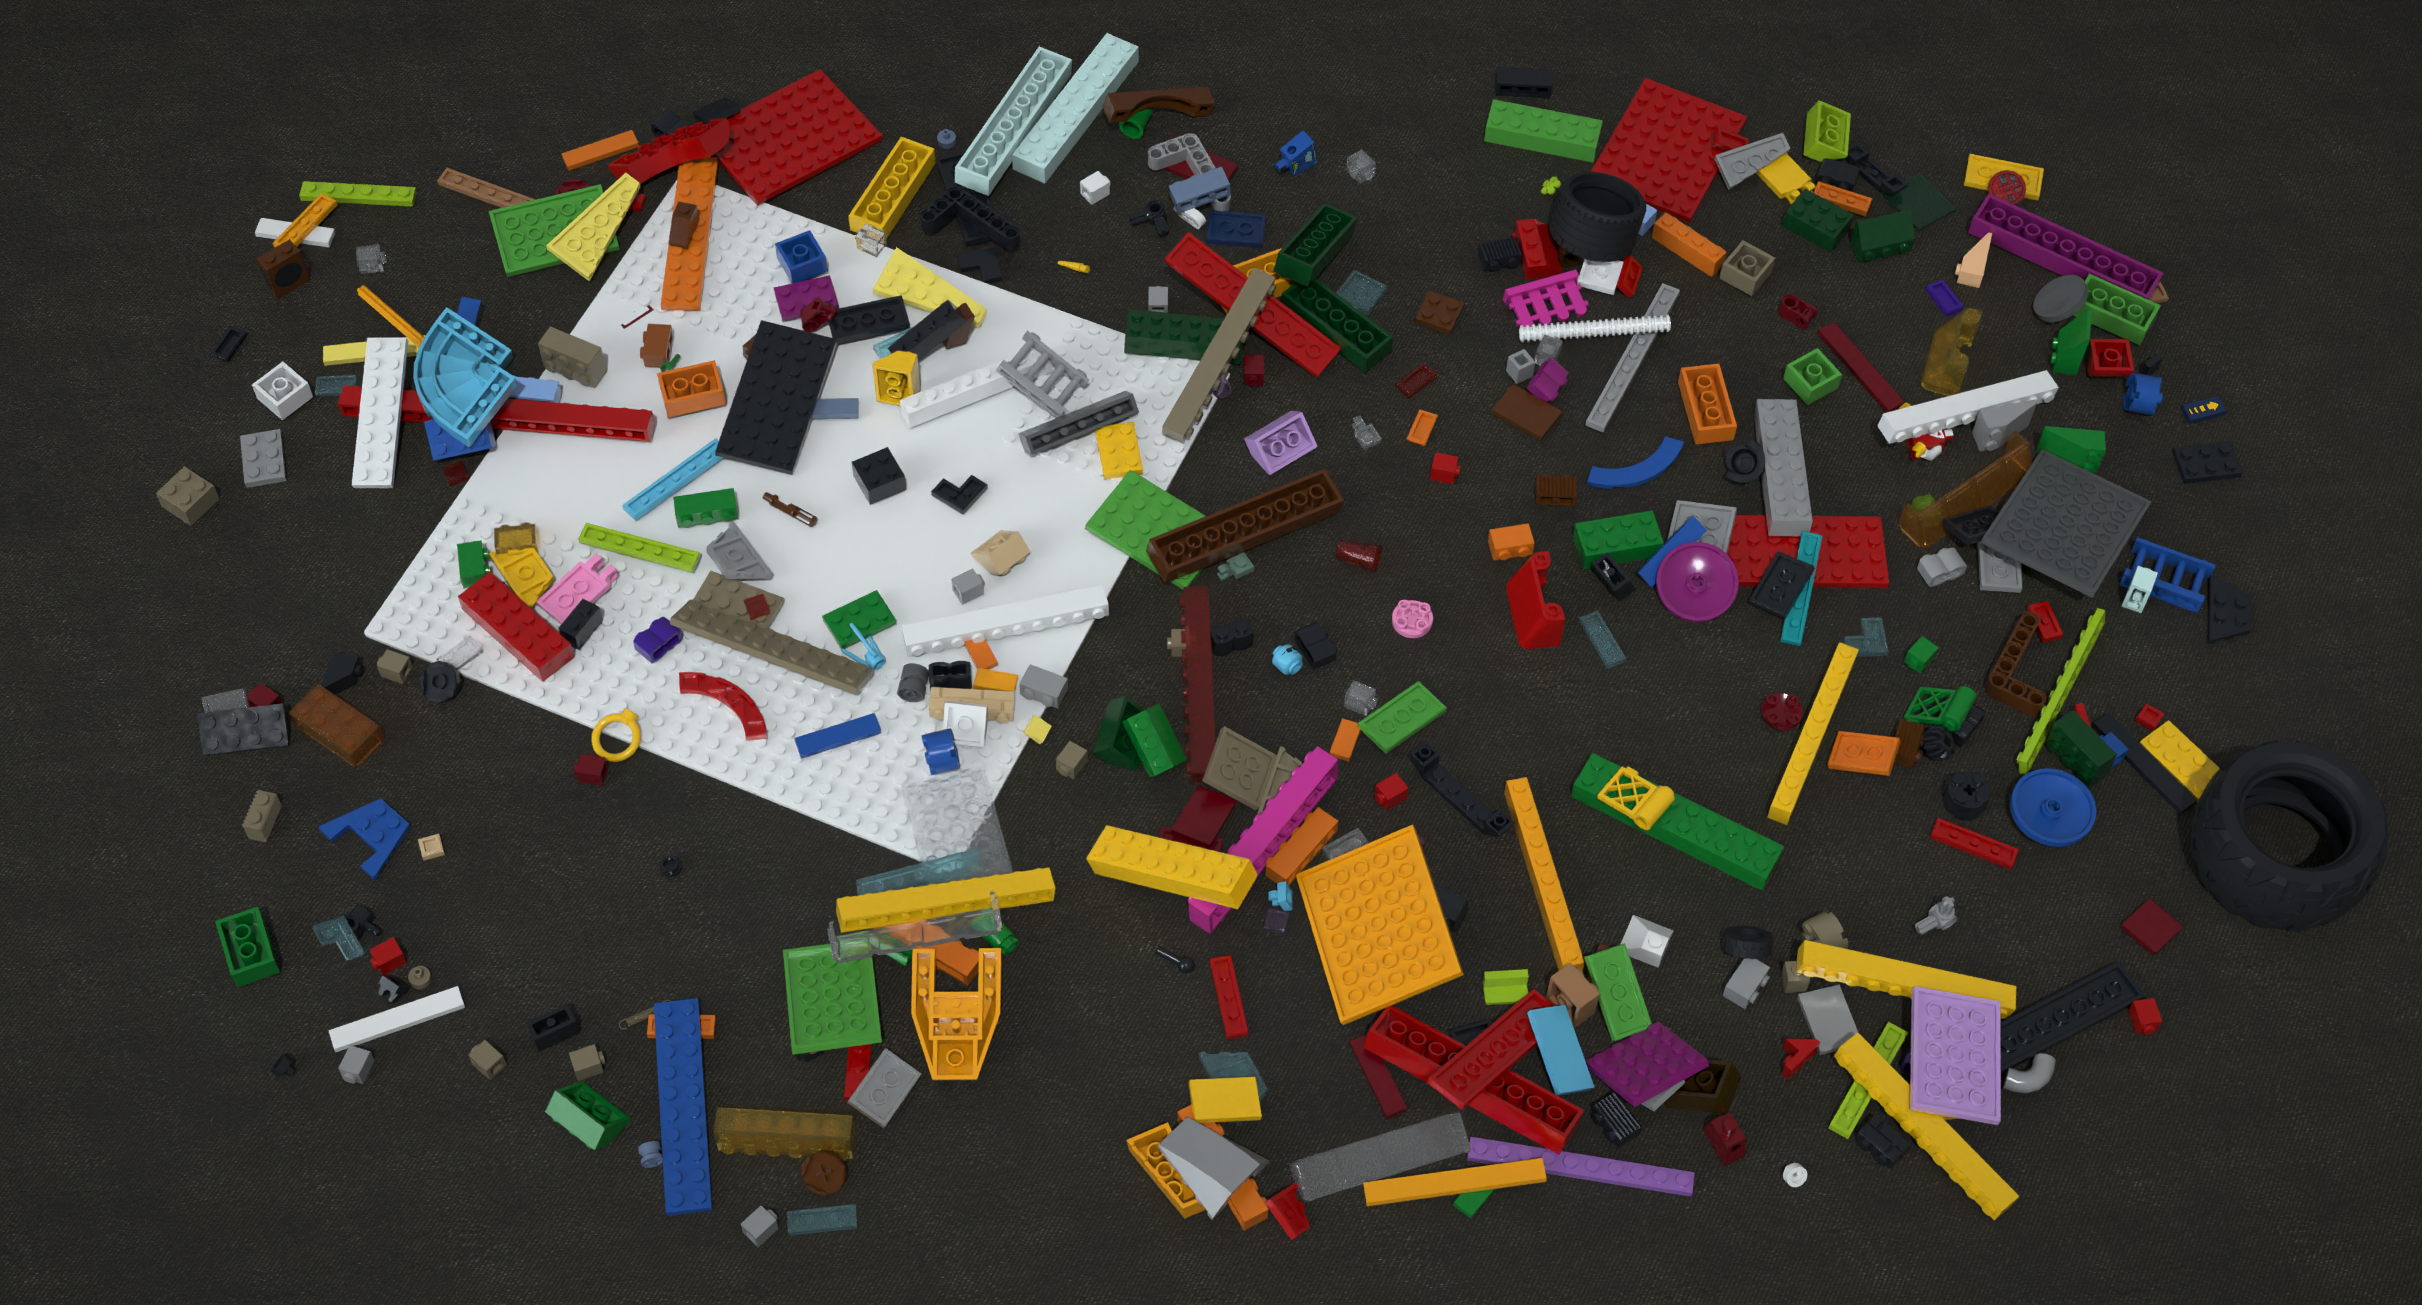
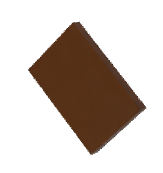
(1526, 412)

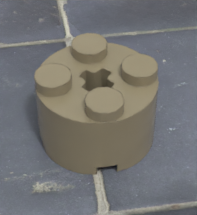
(1825, 930)

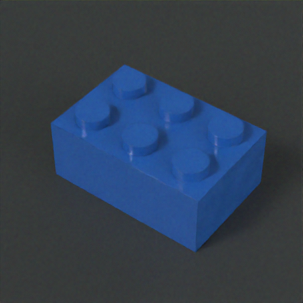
(445, 445)

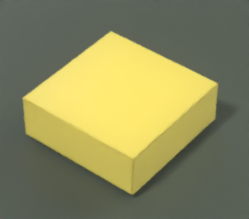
(1037, 729)

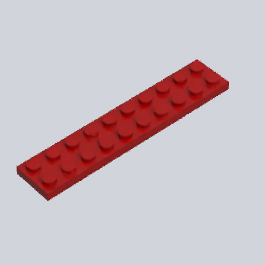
(1276, 322)

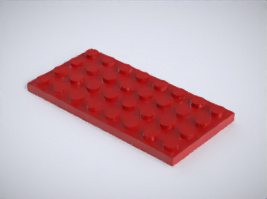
(1848, 556)

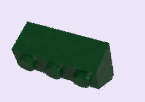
(1883, 236)
(1113, 741)

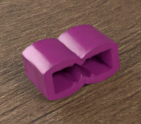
(1548, 380)

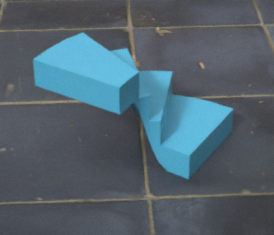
(462, 376)

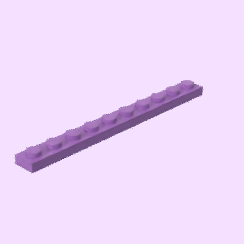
(1585, 1166)

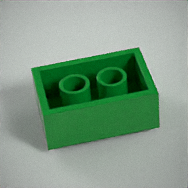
(247, 946)

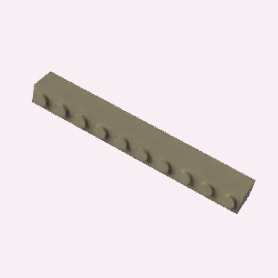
(1218, 356)

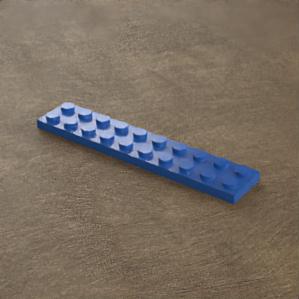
(682, 1107)

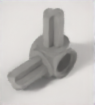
(1939, 917)

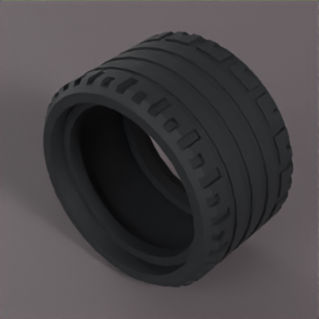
(1597, 216)

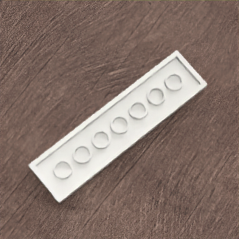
(380, 413)

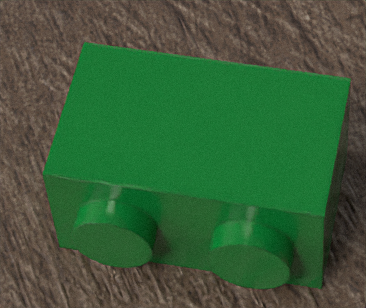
(472, 562)

